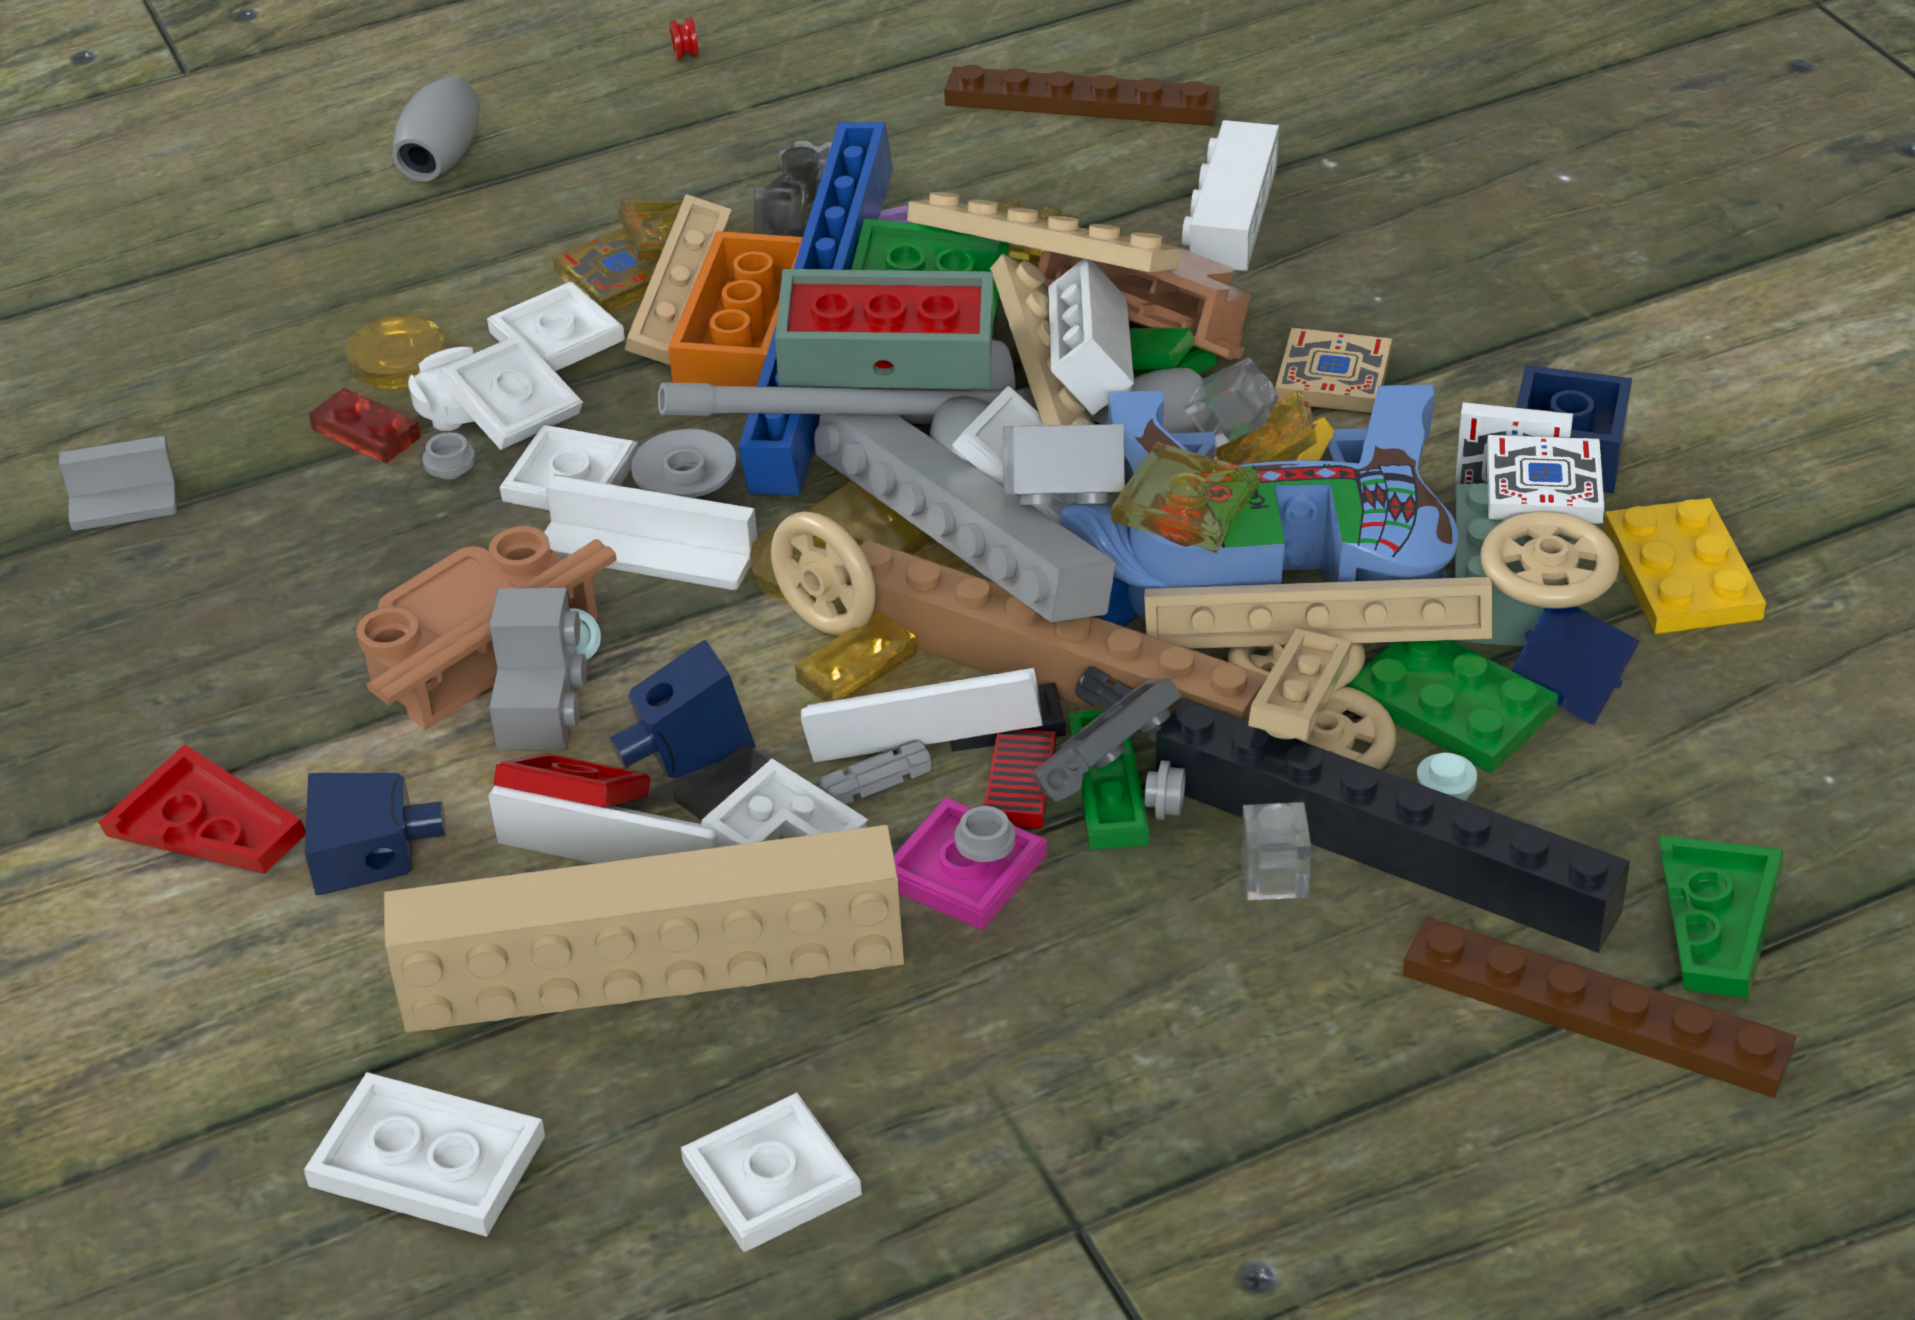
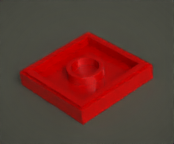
(572, 779)

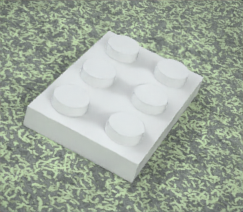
(425, 1153)

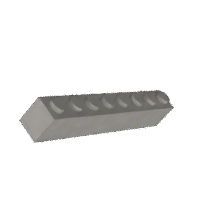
(969, 514)

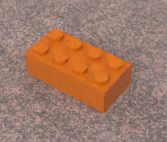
(732, 310)

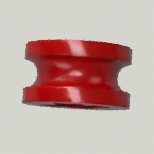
(683, 38)

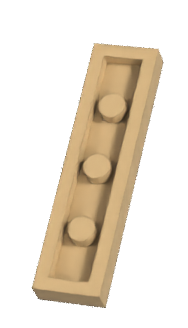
(675, 277)

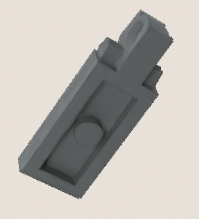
(1103, 737)

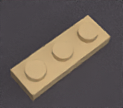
(1299, 685)

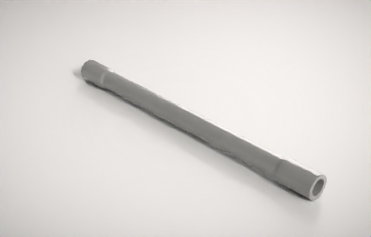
(706, 399)

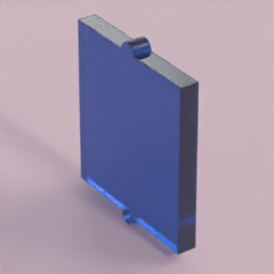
(1576, 659)

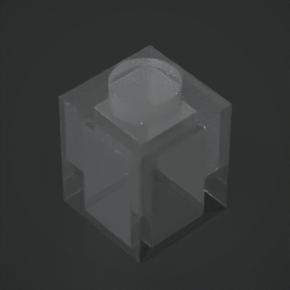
(1232, 402)
(1275, 851)

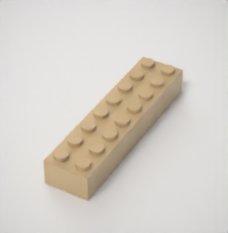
(643, 928)

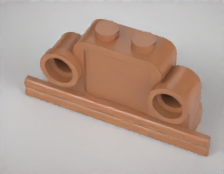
(1185, 297)
(433, 633)

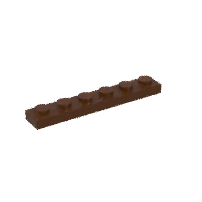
(1082, 95)
(1600, 1006)

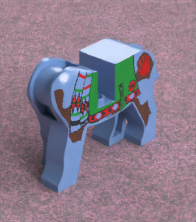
(1349, 514)

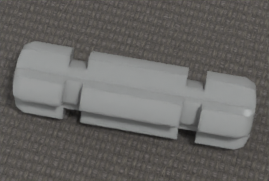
(878, 773)

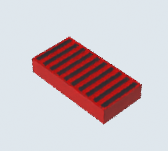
(1010, 779)

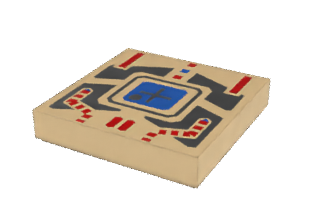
(1334, 369)

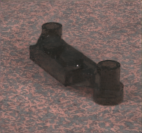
(780, 203)

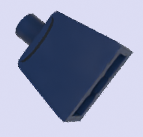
(685, 716)
(363, 828)

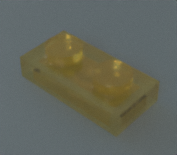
(856, 659)

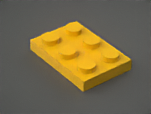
(1683, 566)

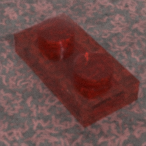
(365, 425)

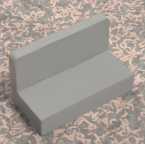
(119, 483)

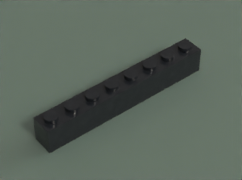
(1401, 826)

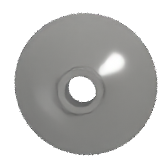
(684, 463)

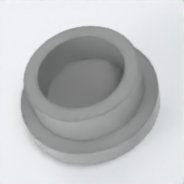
(448, 456)
(1165, 790)
(985, 834)

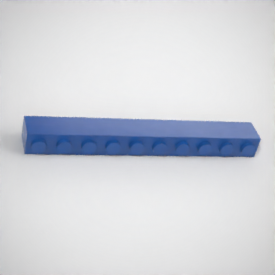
(852, 187)

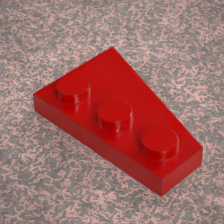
(204, 814)

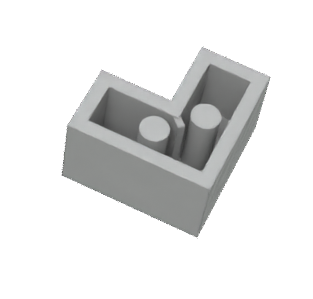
(1063, 459)
(536, 669)

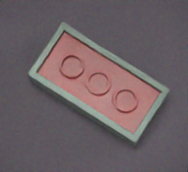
(885, 329)

